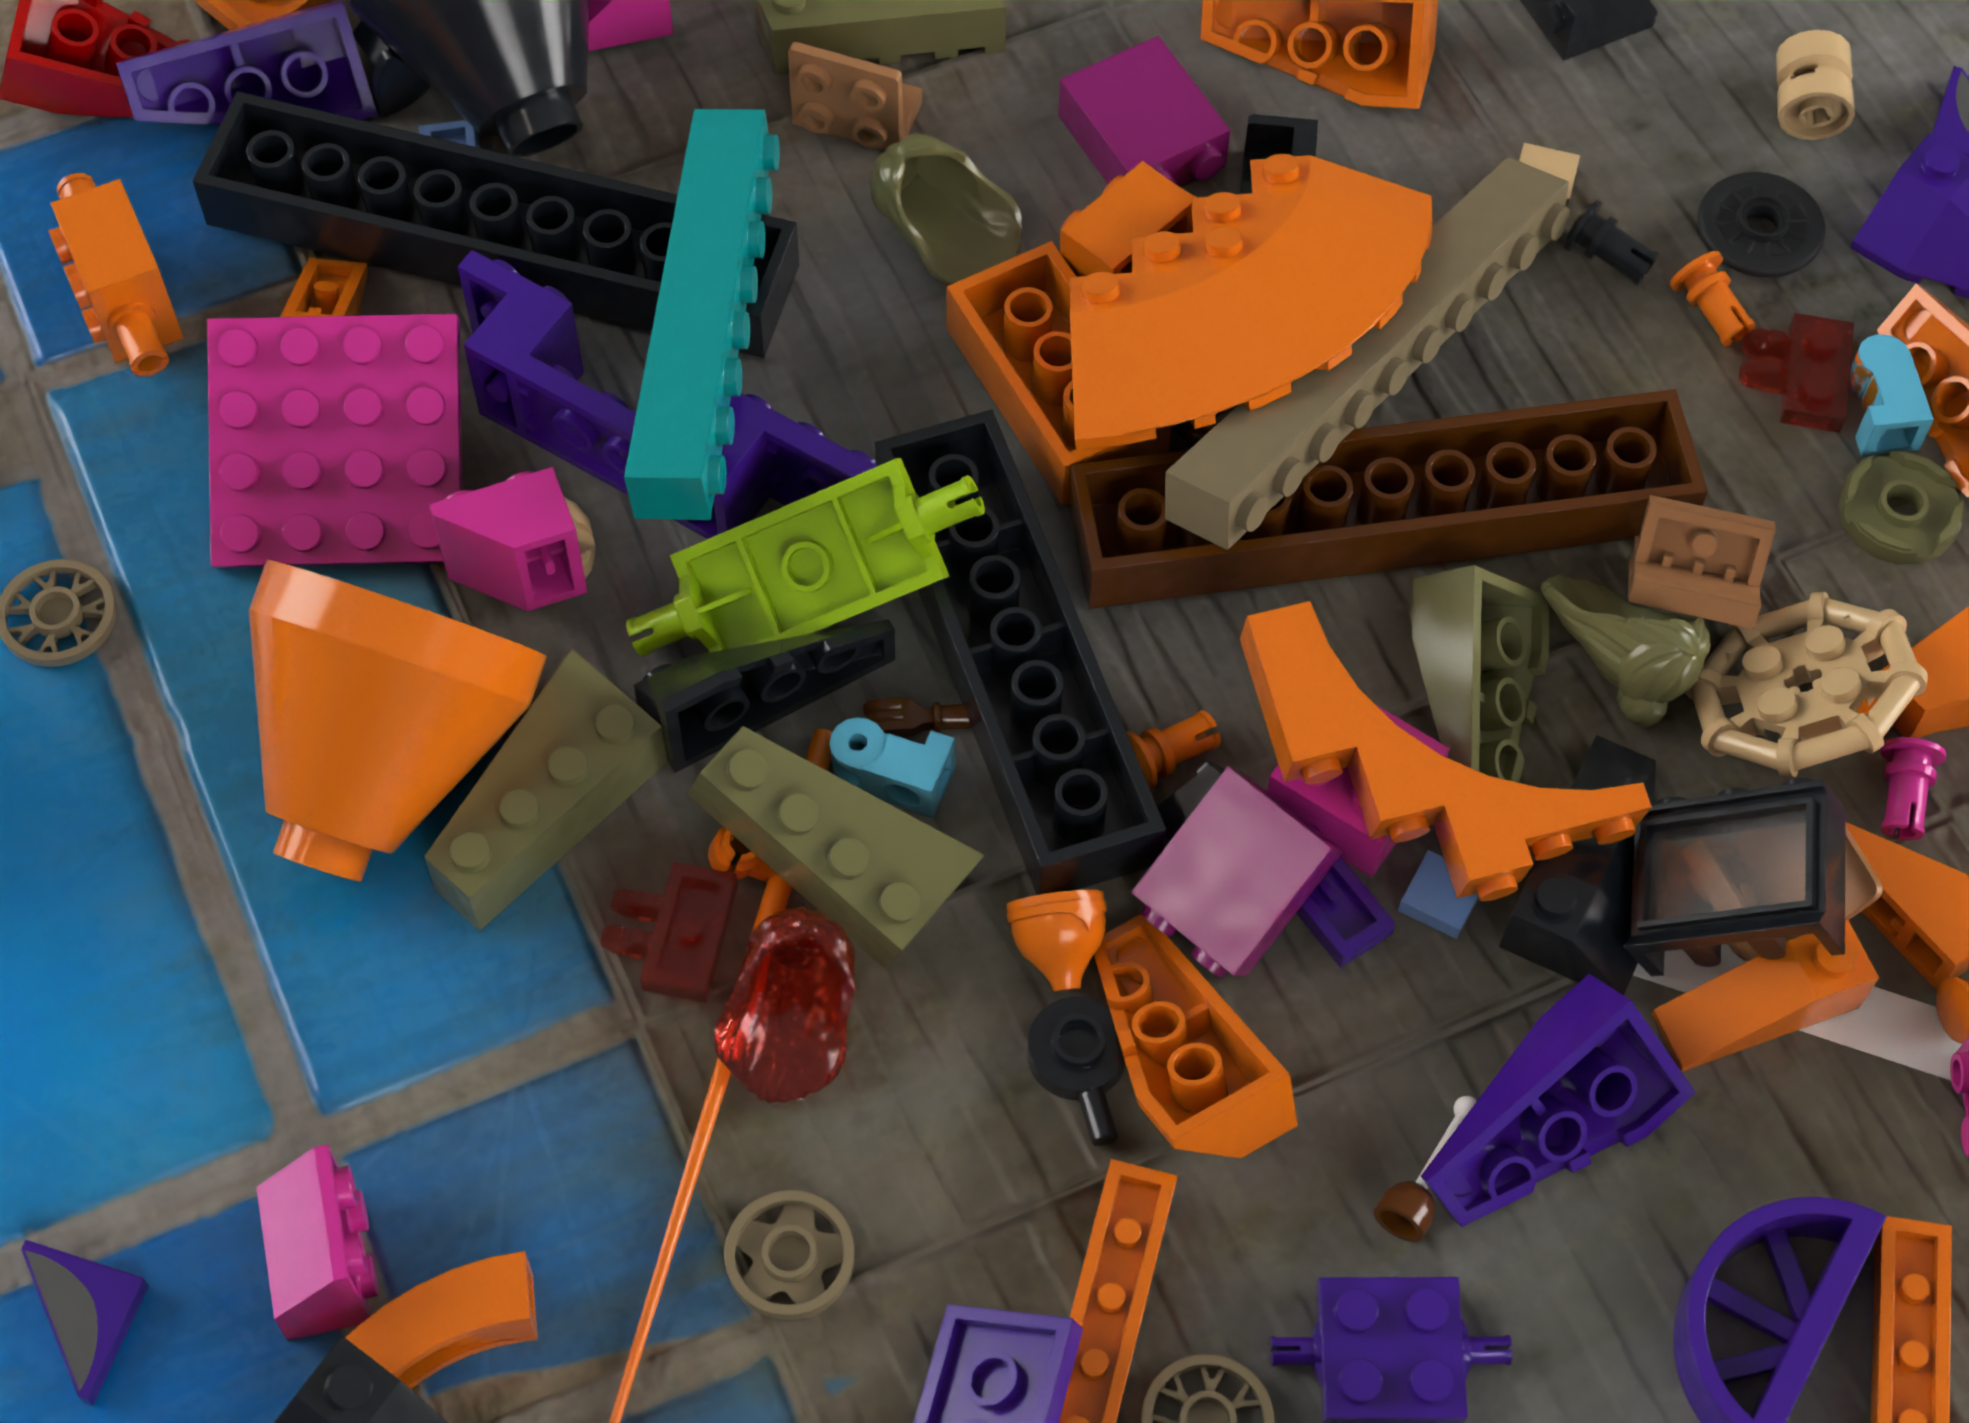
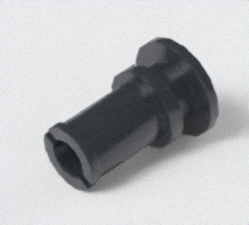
(1610, 244)

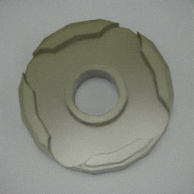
(1897, 536)

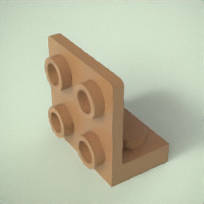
(850, 97)

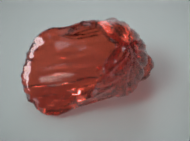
(789, 1007)

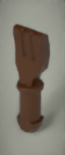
(907, 718)

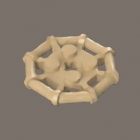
(1816, 722)

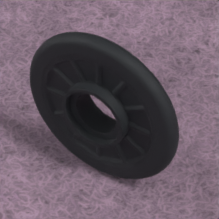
(1754, 253)

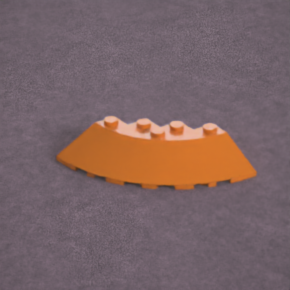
(1242, 300)

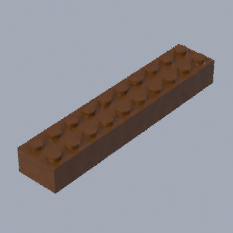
(1400, 500)

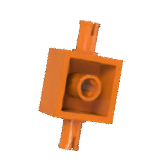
(113, 273)

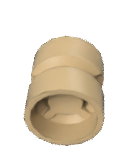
(1814, 85)

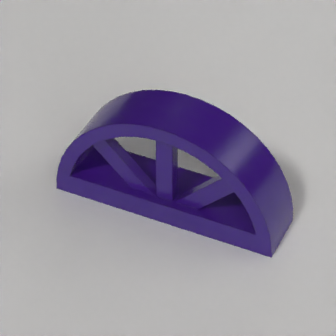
(1813, 1313)

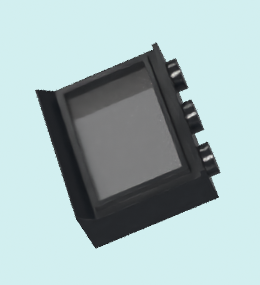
(1738, 872)

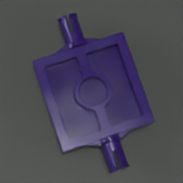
(1391, 1350)

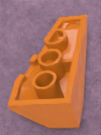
(1355, 48)
(1941, 357)
(1188, 1051)

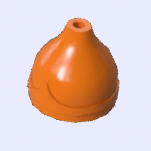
(1059, 933)

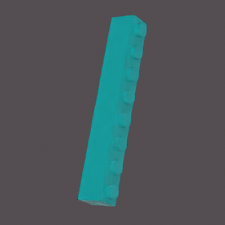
(702, 317)

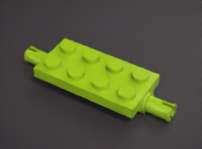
(809, 563)

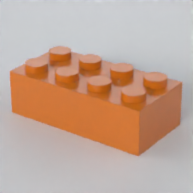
(1018, 343)

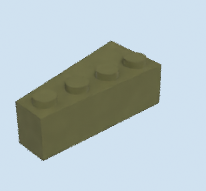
(545, 790)
(834, 842)

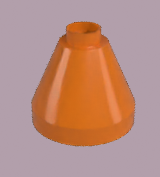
(370, 712)

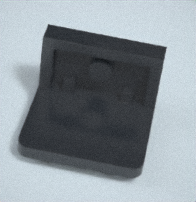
(1589, 24)

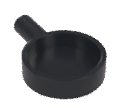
(1078, 1058)

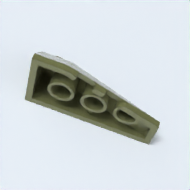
(1478, 658)

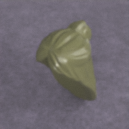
(945, 208)
(1633, 647)

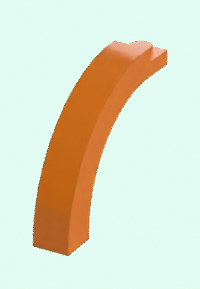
(452, 1318)

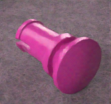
(1909, 778)

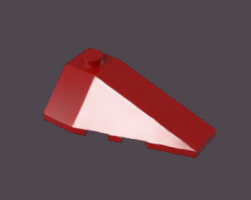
(68, 52)

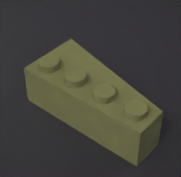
(879, 27)

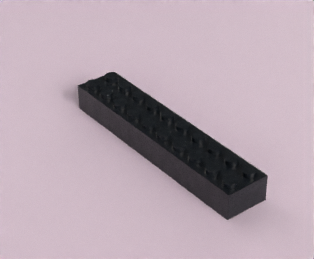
(431, 201)

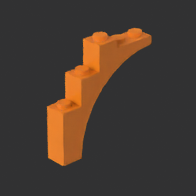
(1403, 786)

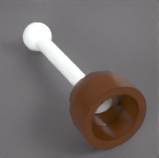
(1408, 1206)

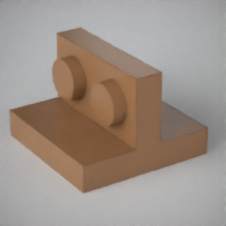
(1700, 561)

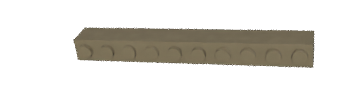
(1265, 452)

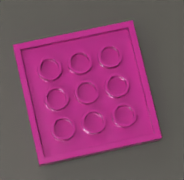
(332, 438)

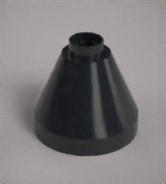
(497, 62)

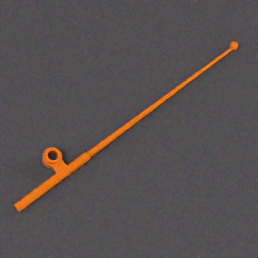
(774, 899)

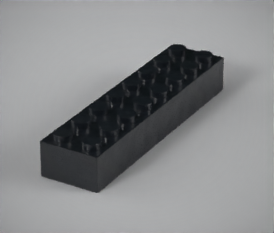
(1028, 670)

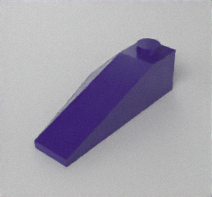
(291, 58)
(1923, 219)
(1568, 1091)

